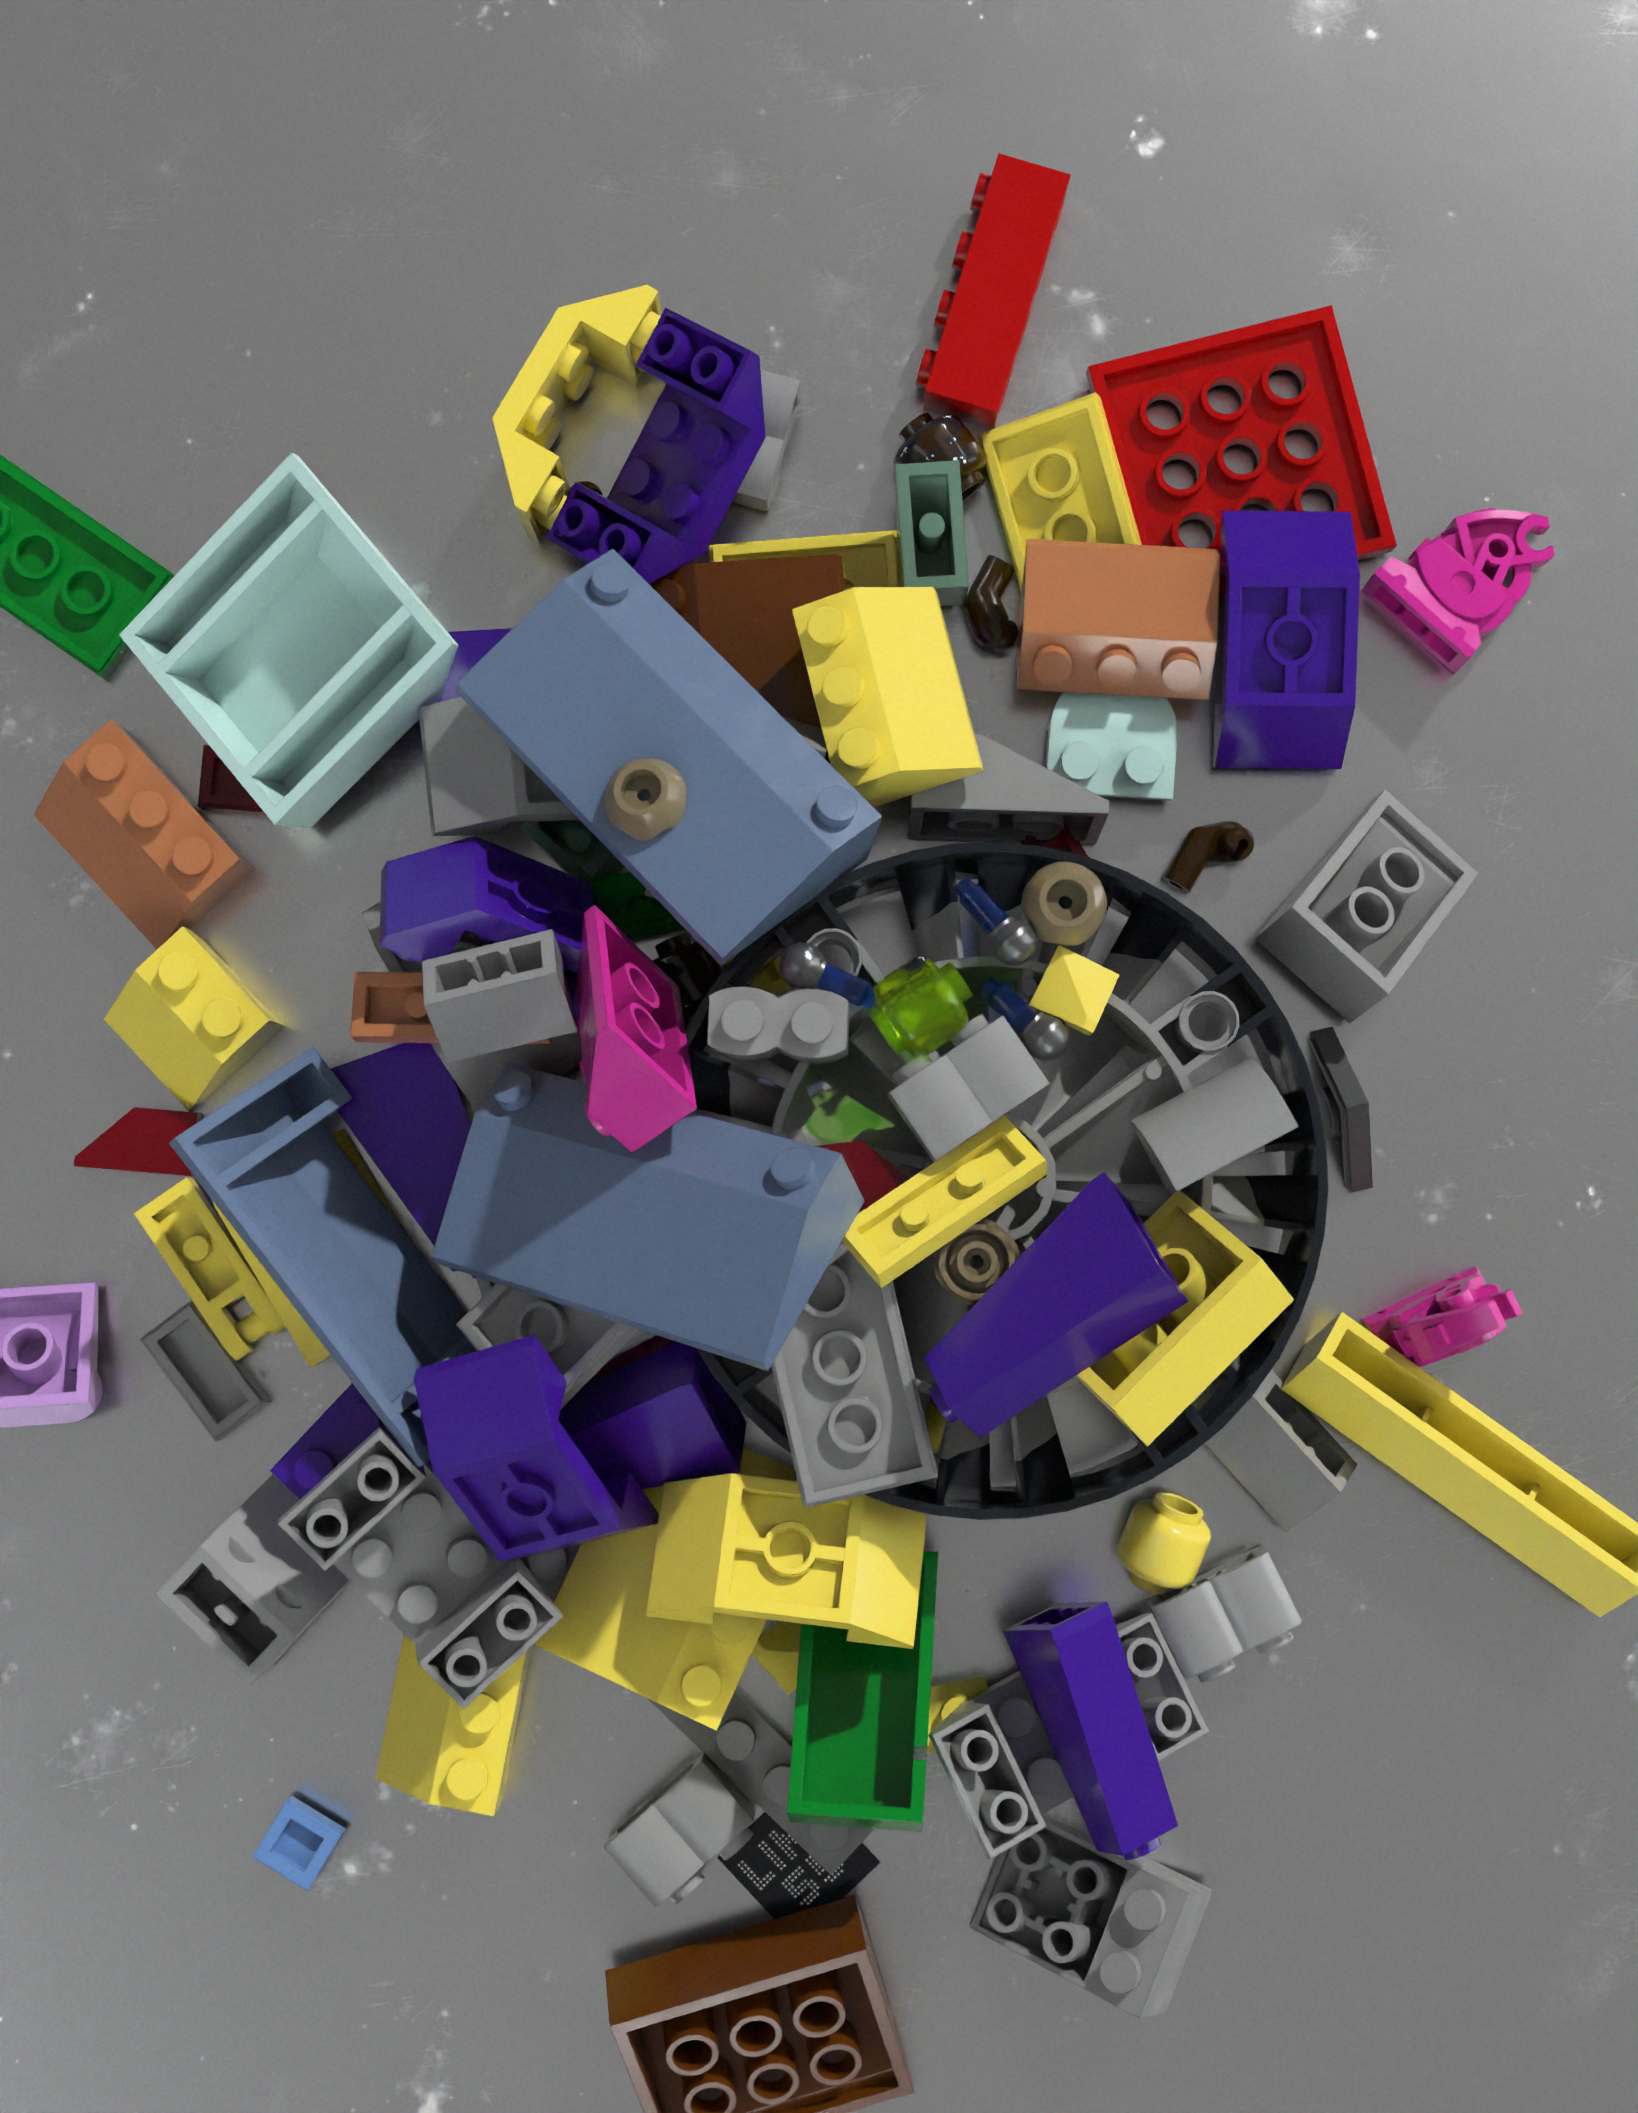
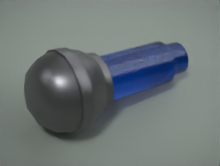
(1010, 938)
(806, 967)
(1043, 1034)

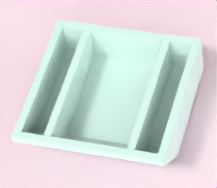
(293, 647)

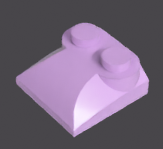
(48, 1354)

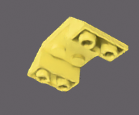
(597, 330)
(760, 1554)

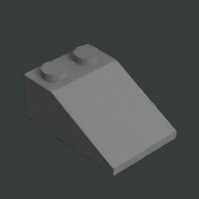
(1006, 803)
(1368, 907)

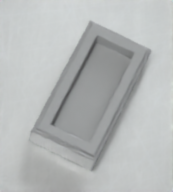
(203, 1372)

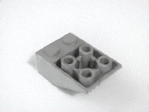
(251, 1585)
(1094, 1916)

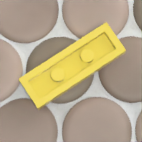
(943, 1200)

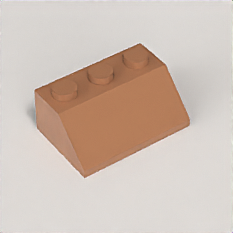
(1118, 619)
(139, 835)

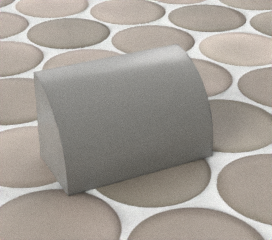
(498, 996)
(1213, 1124)
(1282, 1455)

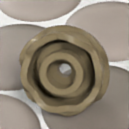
(645, 818)
(1062, 925)
(953, 1261)

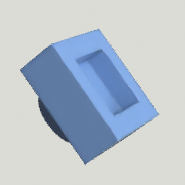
(299, 1842)

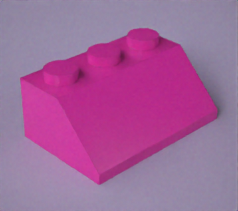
(629, 1038)

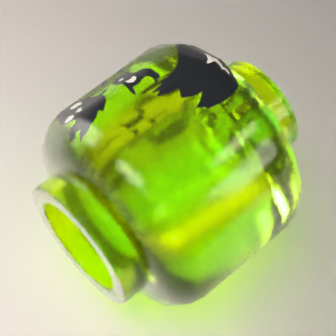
(920, 1006)

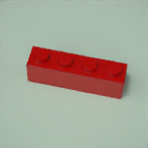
(995, 290)

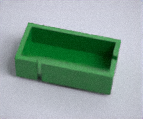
(862, 1723)

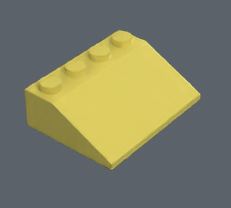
(665, 1660)

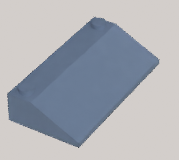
(622, 677)
(328, 1238)
(688, 1238)

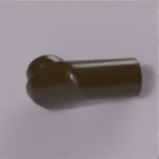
(985, 609)
(1208, 846)

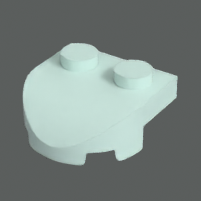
(1114, 744)

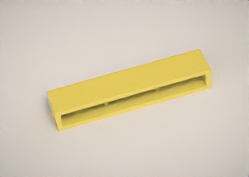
(1468, 1464)

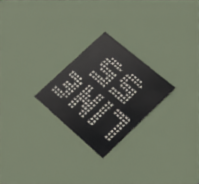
(789, 1878)

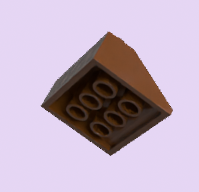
(750, 622)
(761, 2020)

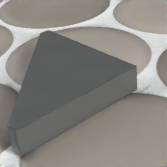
(1346, 1108)

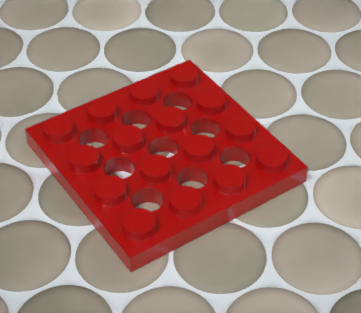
(1244, 360)

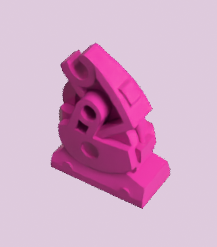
(1454, 583)
(1444, 1318)

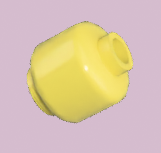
(1164, 1543)

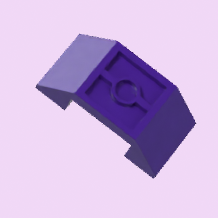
(683, 460)
(1287, 639)
(481, 890)
(511, 1460)

